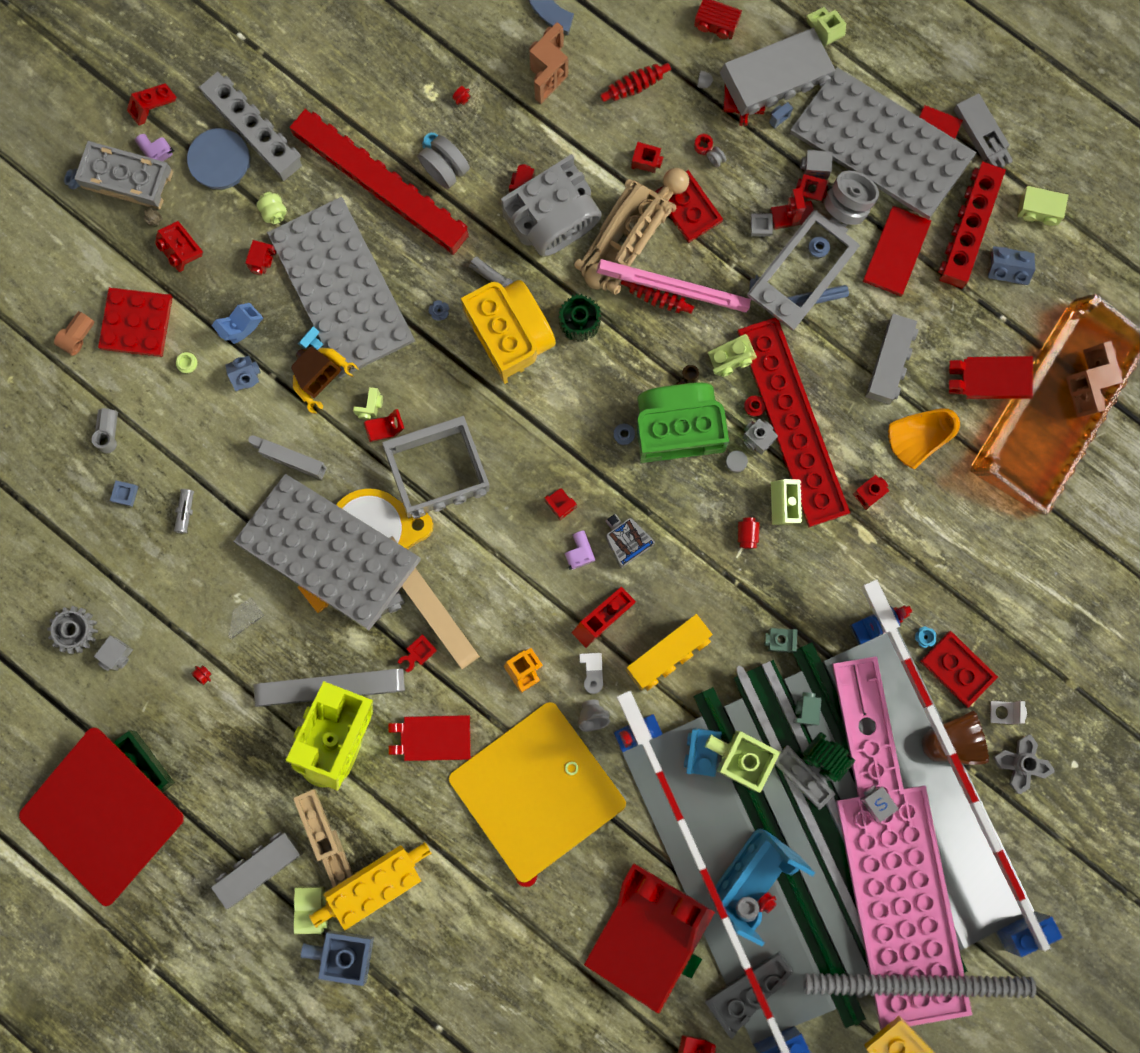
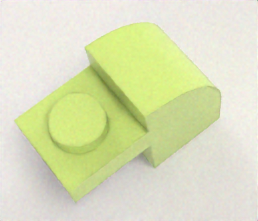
(827, 25)

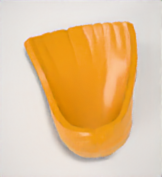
(922, 434)

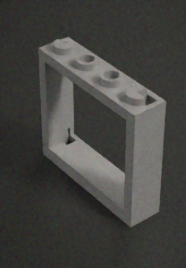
(426, 436)

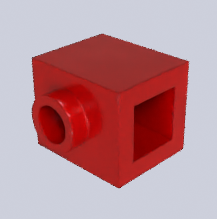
(871, 491)

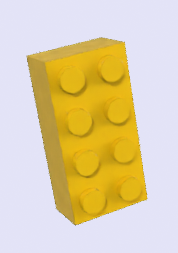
(668, 652)

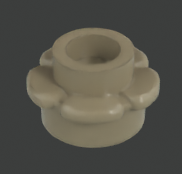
(152, 216)

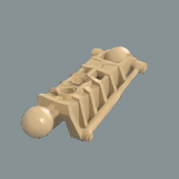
(636, 217)

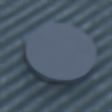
(218, 158)

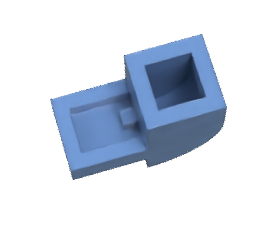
(239, 324)

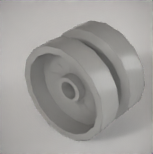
(443, 162)
(851, 197)

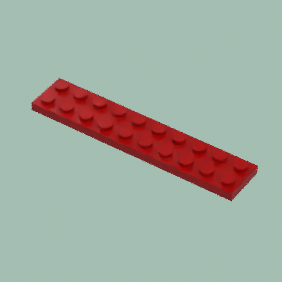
(794, 423)

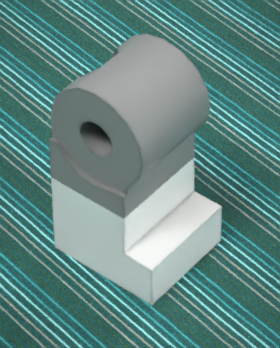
(594, 679)

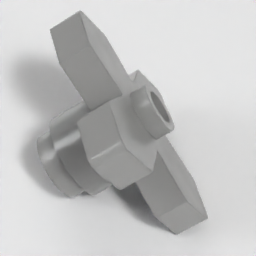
(1025, 753)

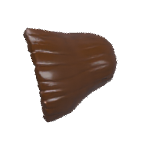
(965, 737)

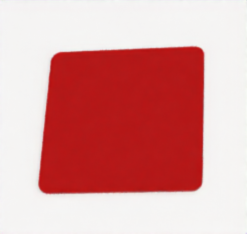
(101, 816)

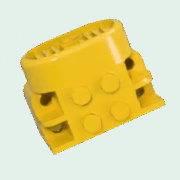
(508, 326)

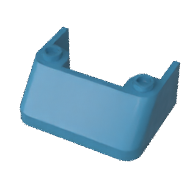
(754, 874)

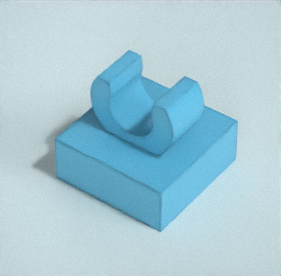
(309, 339)

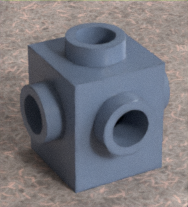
(243, 373)

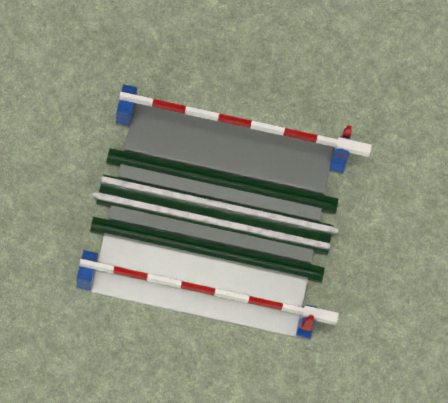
(816, 916)

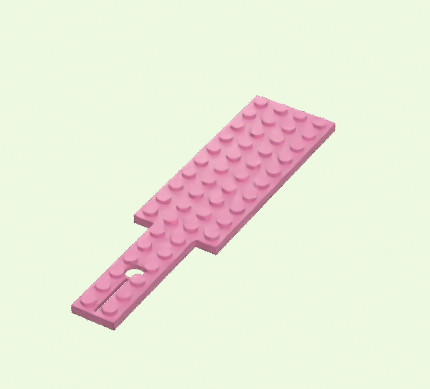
(894, 861)

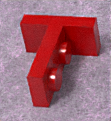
(793, 213)

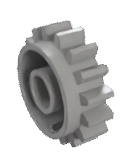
(61, 626)

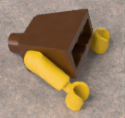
(315, 370)

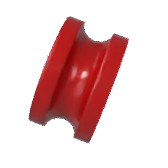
(706, 138)

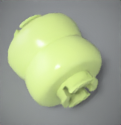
(271, 208)

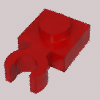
(419, 651)

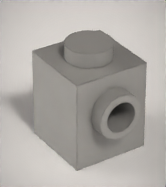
(113, 654)

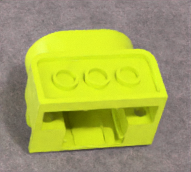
(330, 736)

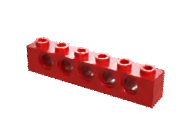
(991, 177)

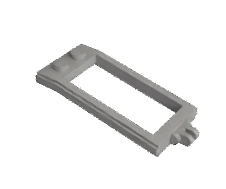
(779, 304)

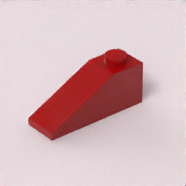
(603, 617)

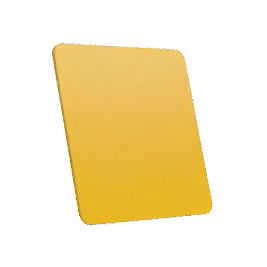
(528, 798)

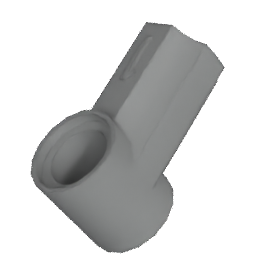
(105, 428)

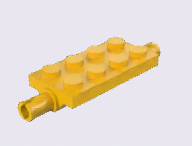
(371, 887)

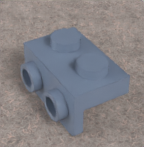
(1011, 265)

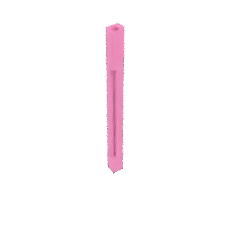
(673, 285)

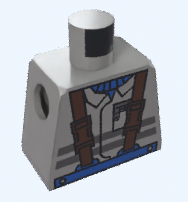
(627, 540)

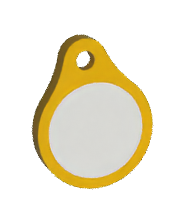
(386, 515)

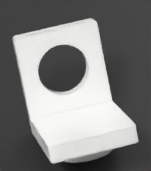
(1016, 712)

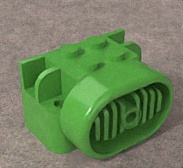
(680, 422)

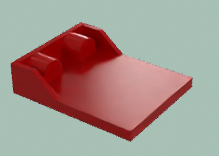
(649, 938)

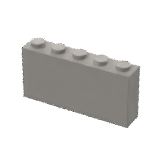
(777, 72)

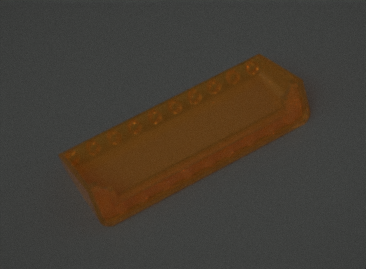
(1042, 437)

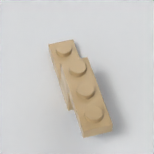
(322, 839)

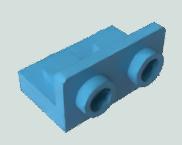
(701, 759)

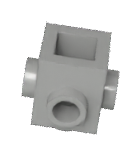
(765, 438)

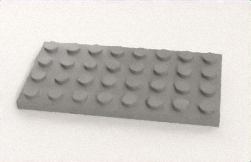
(883, 142)
(341, 285)
(327, 551)

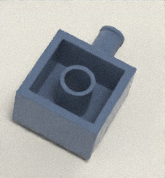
(343, 957)

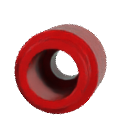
(748, 533)

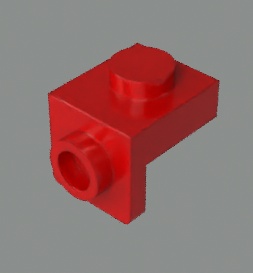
(696, 1045)

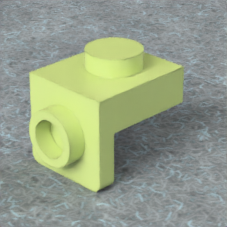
(373, 403)

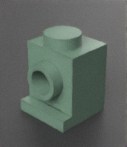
(788, 646)
(808, 709)

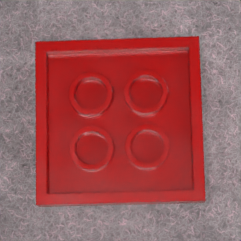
(135, 322)

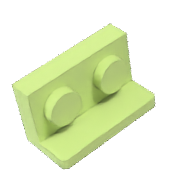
(732, 355)

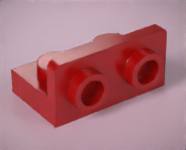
(177, 245)

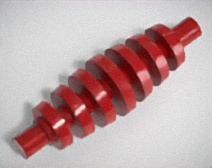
(635, 81)
(680, 305)

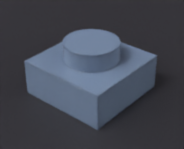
(780, 114)
(124, 493)

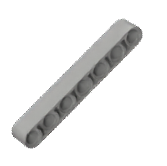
(306, 689)

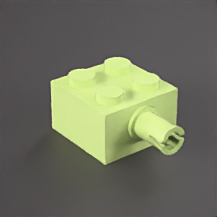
(744, 759)

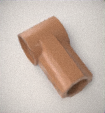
(72, 337)

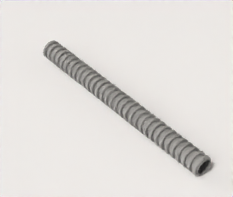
(920, 985)

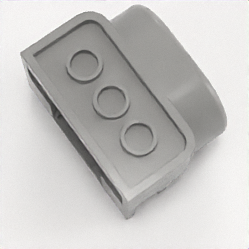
(552, 208)

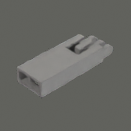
(979, 123)
(288, 457)

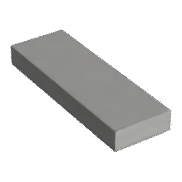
(803, 777)

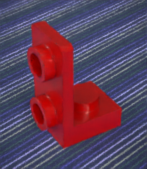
(147, 99)

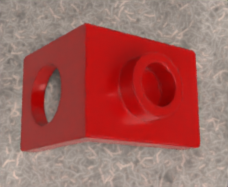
(384, 427)

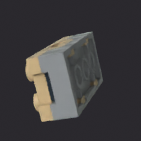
(123, 175)

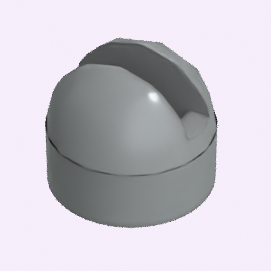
(705, 79)

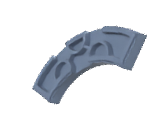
(552, 13)

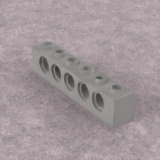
(282, 165)

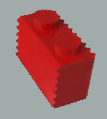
(717, 18)

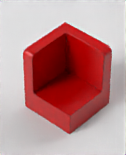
(560, 503)

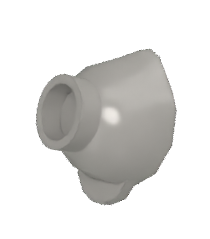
(593, 716)

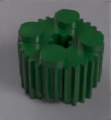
(576, 328)
(828, 757)

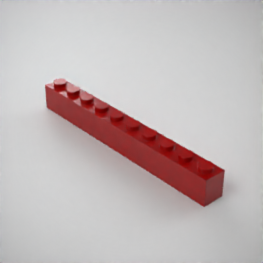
(379, 181)

